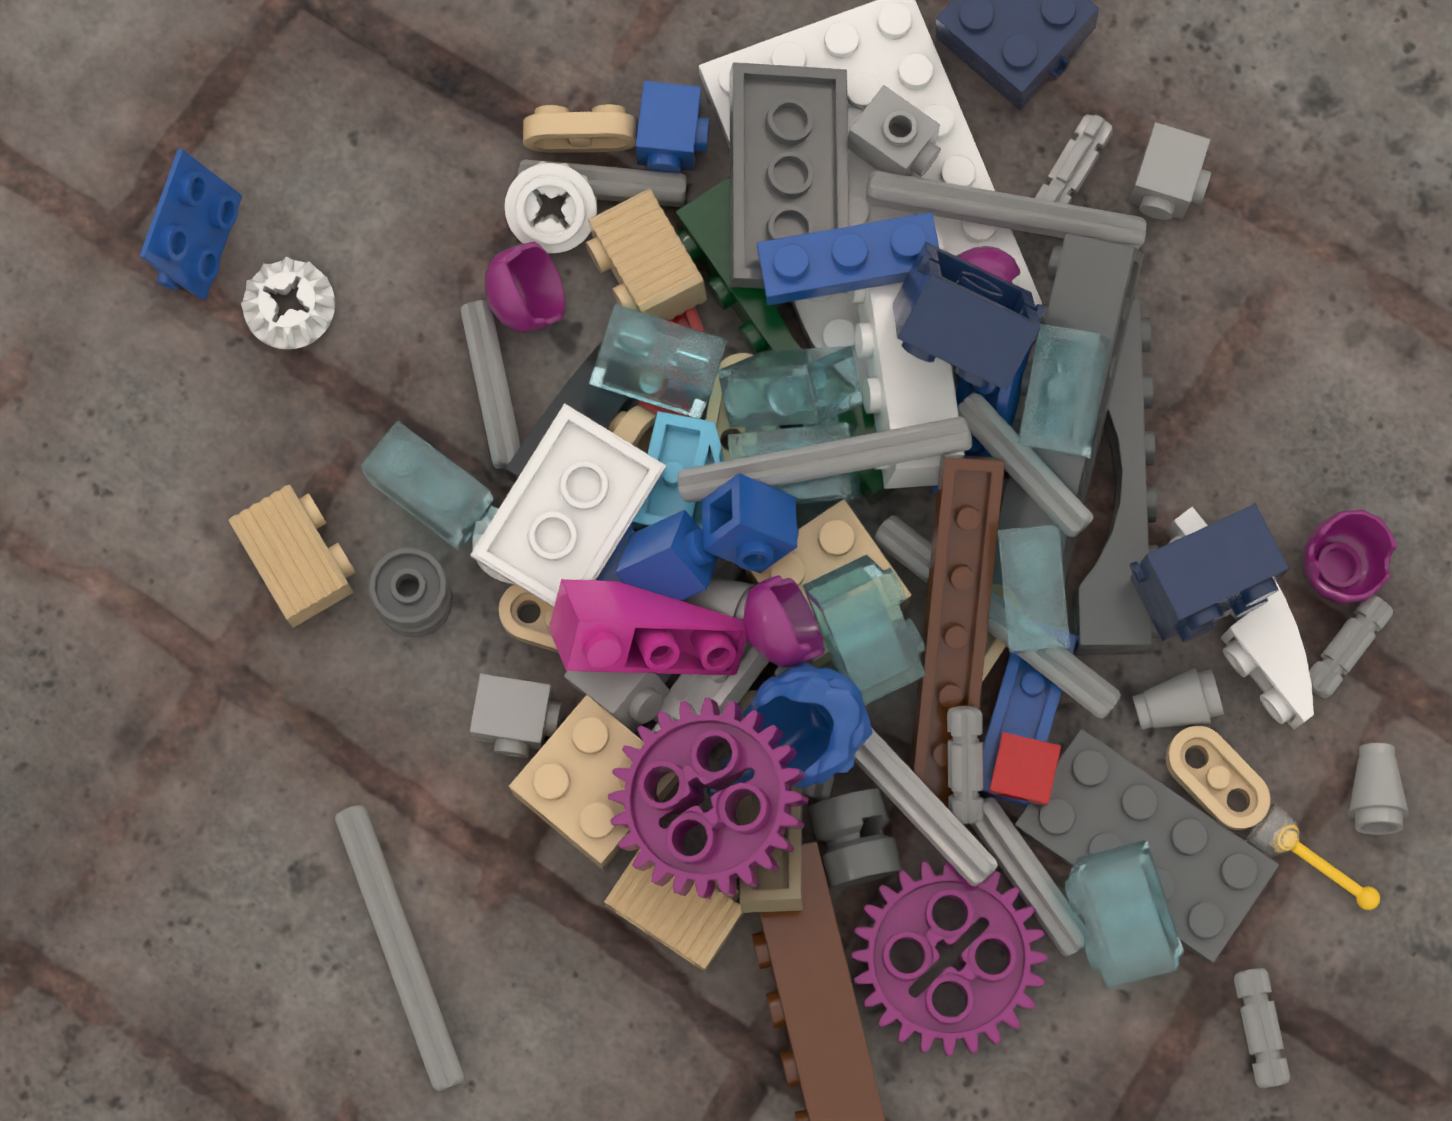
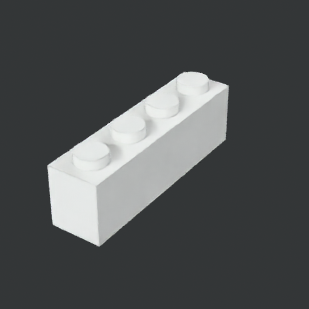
(899, 385)

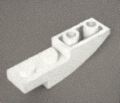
(1265, 647)

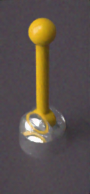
(1280, 833)

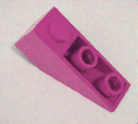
(639, 631)

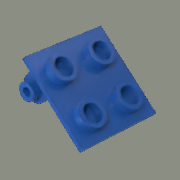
(190, 226)

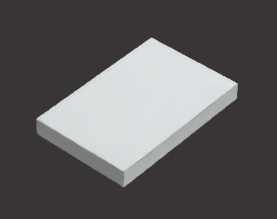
(568, 507)

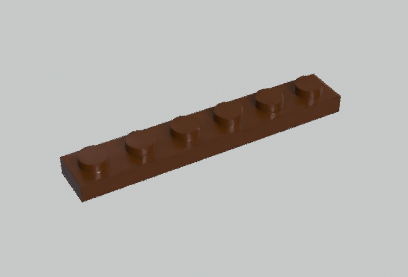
(955, 607)

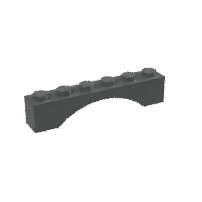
(1106, 603)

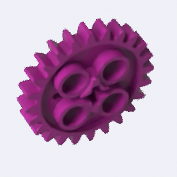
(730, 847)
(986, 996)

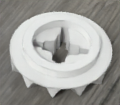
(550, 232)
(295, 327)

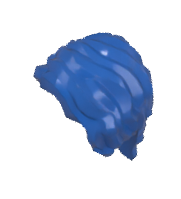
(819, 718)

